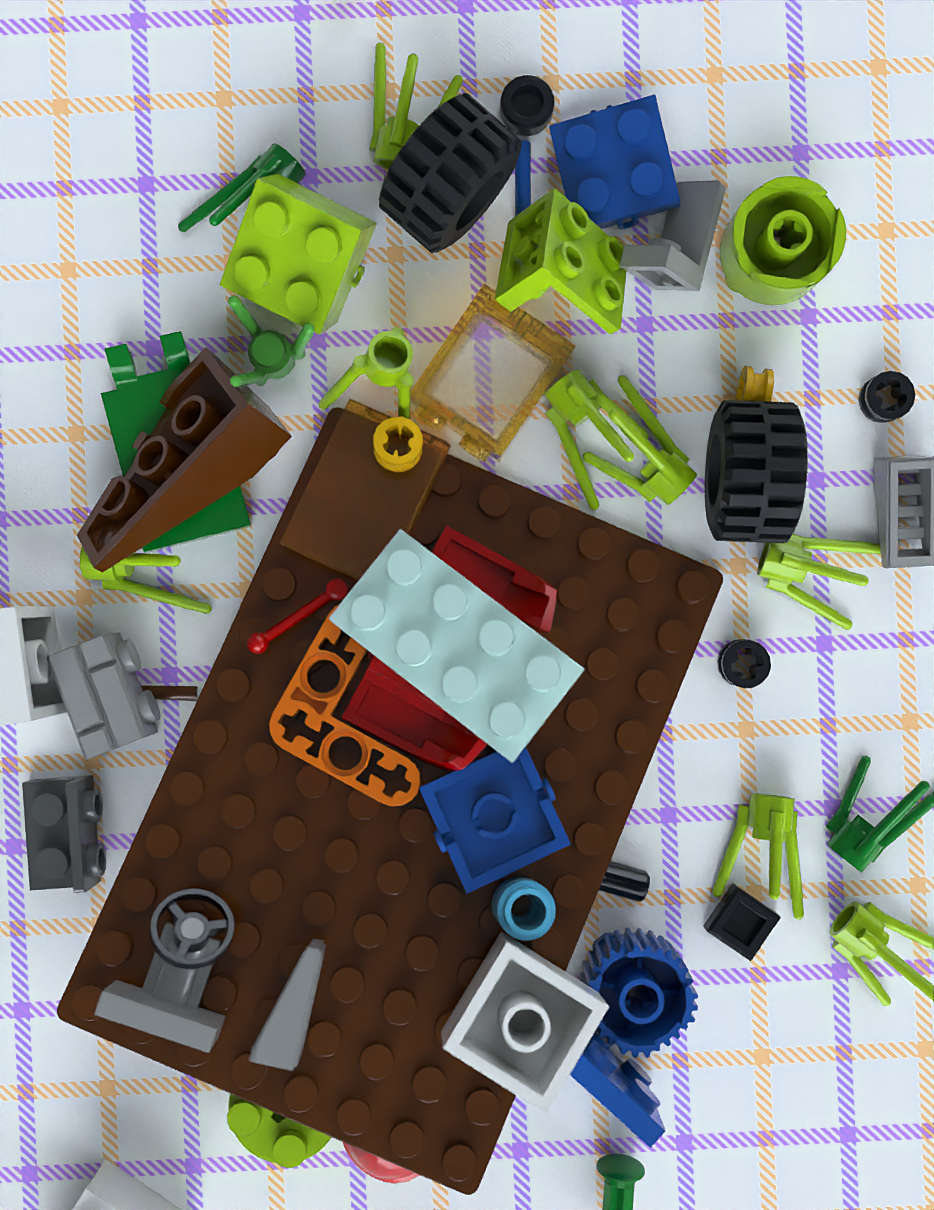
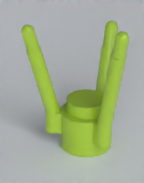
(390, 138)
(385, 365)
(577, 401)
(666, 469)
(790, 563)
(114, 579)
(776, 822)
(861, 932)

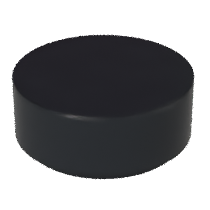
(527, 105)

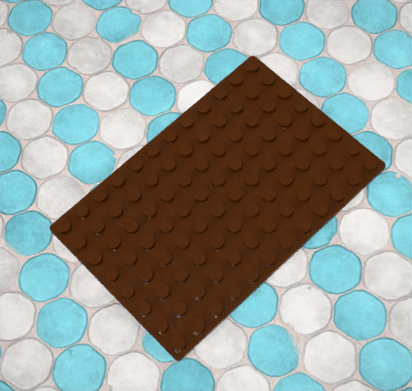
(330, 864)

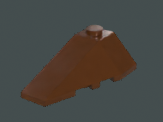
(195, 455)

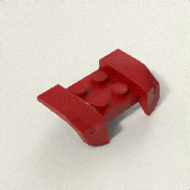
(403, 715)

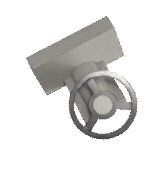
(176, 976)

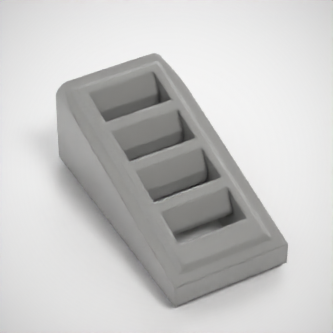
(886, 496)
(286, 1028)

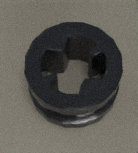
(902, 390)
(758, 671)

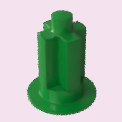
(620, 1177)

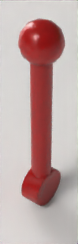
(335, 591)

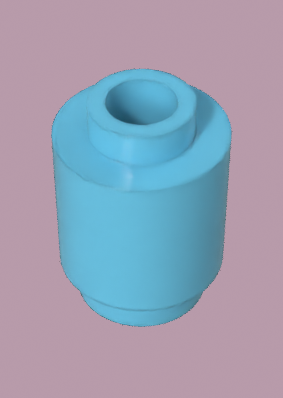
(537, 918)

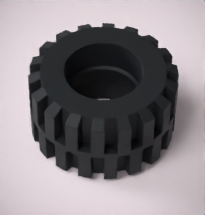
(449, 172)
(755, 471)

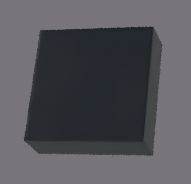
(741, 921)

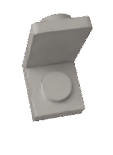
(682, 252)

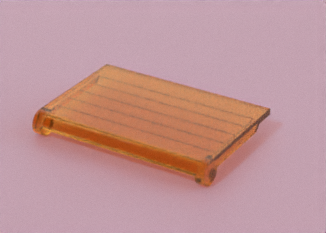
(353, 501)

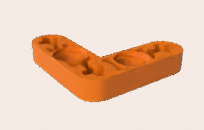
(321, 708)

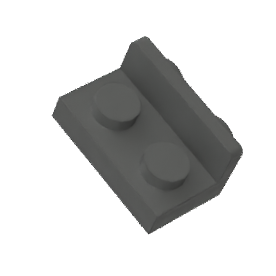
(63, 833)

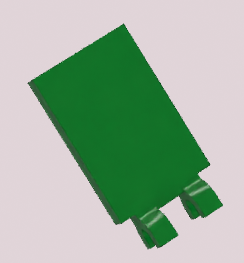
(136, 409)

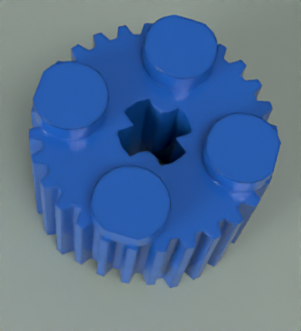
(657, 1010)

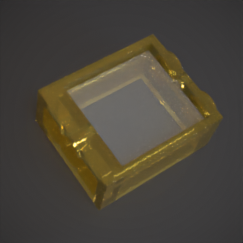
(490, 376)

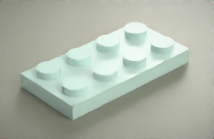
(456, 645)

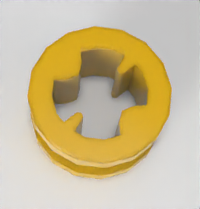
(755, 386)
(399, 426)

